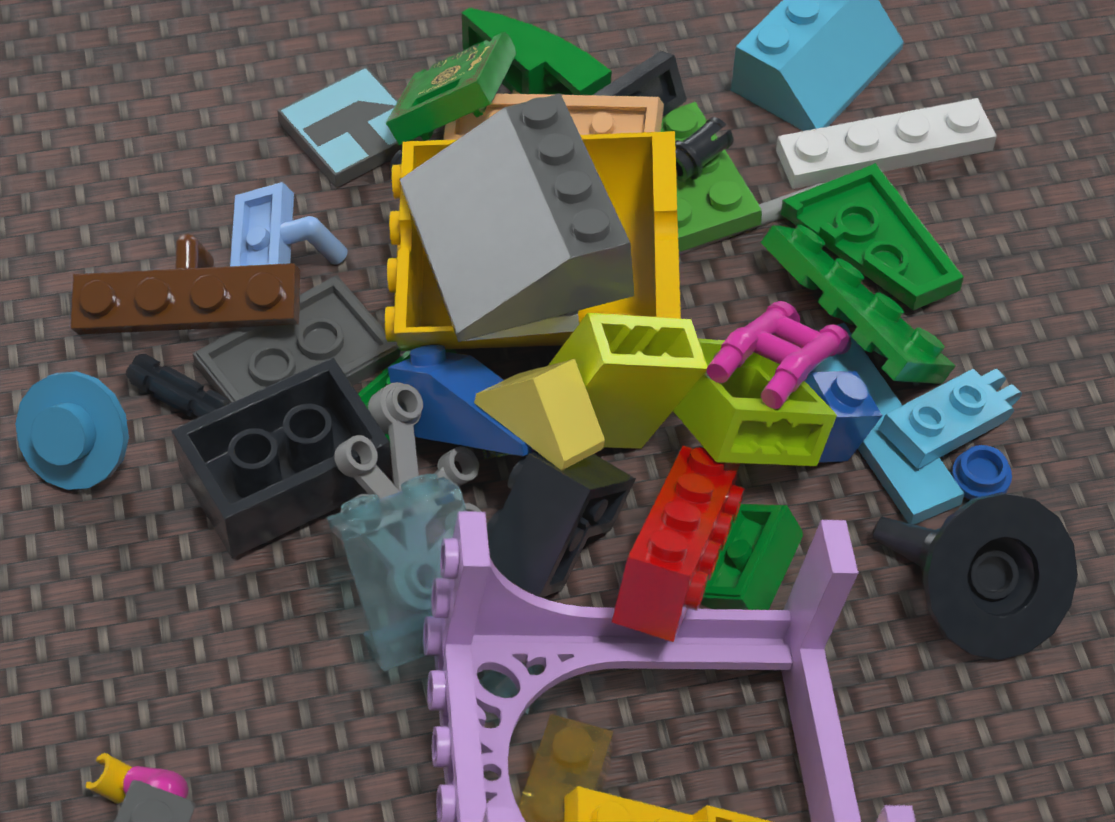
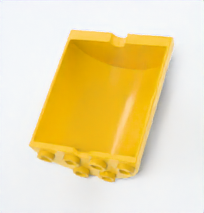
(643, 189)

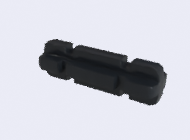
(173, 387)

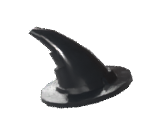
(992, 572)

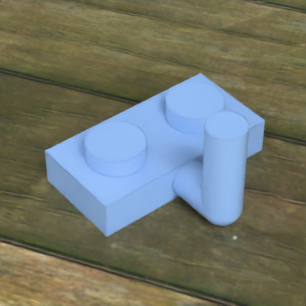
(267, 229)

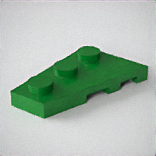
(878, 234)

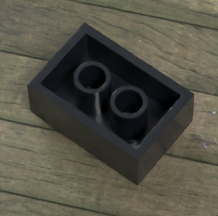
(272, 455)

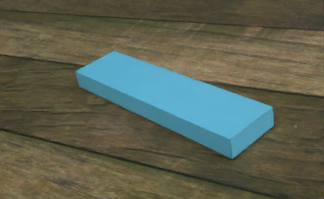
(915, 491)

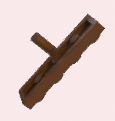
(186, 297)

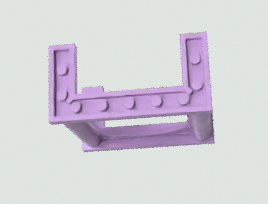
(497, 626)

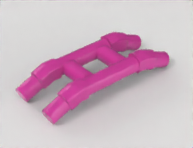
(784, 341)

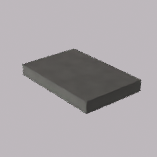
(329, 326)

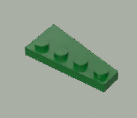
(910, 352)

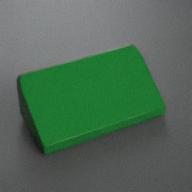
(753, 558)

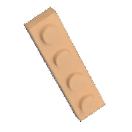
(588, 112)

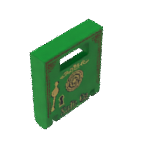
(451, 89)

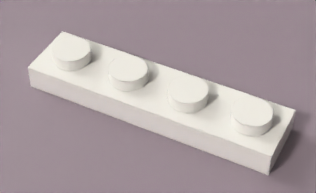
(887, 140)

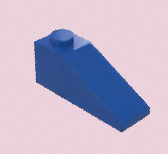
(448, 395)

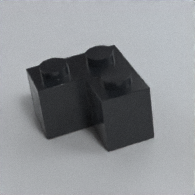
(551, 517)

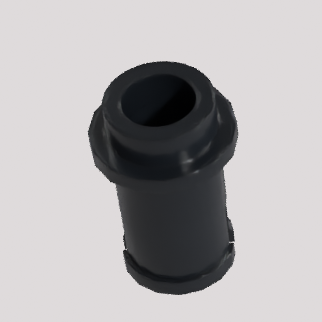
(700, 149)

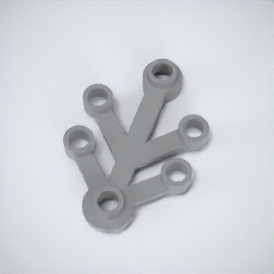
(398, 424)

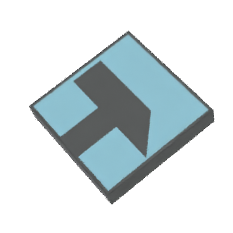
(344, 126)

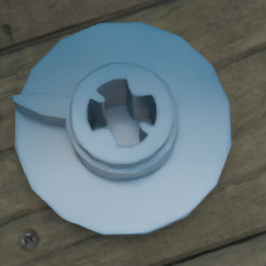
(72, 430)

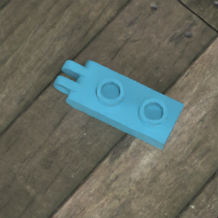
(950, 416)

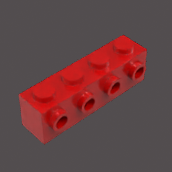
(679, 544)

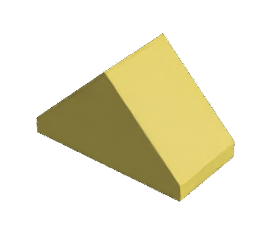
(547, 412)

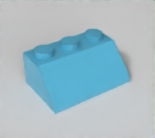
(814, 58)

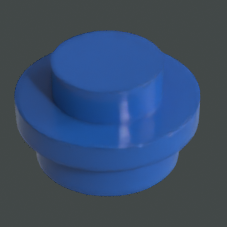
(982, 471)

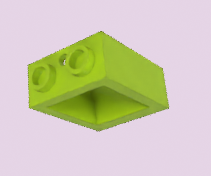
(742, 429)

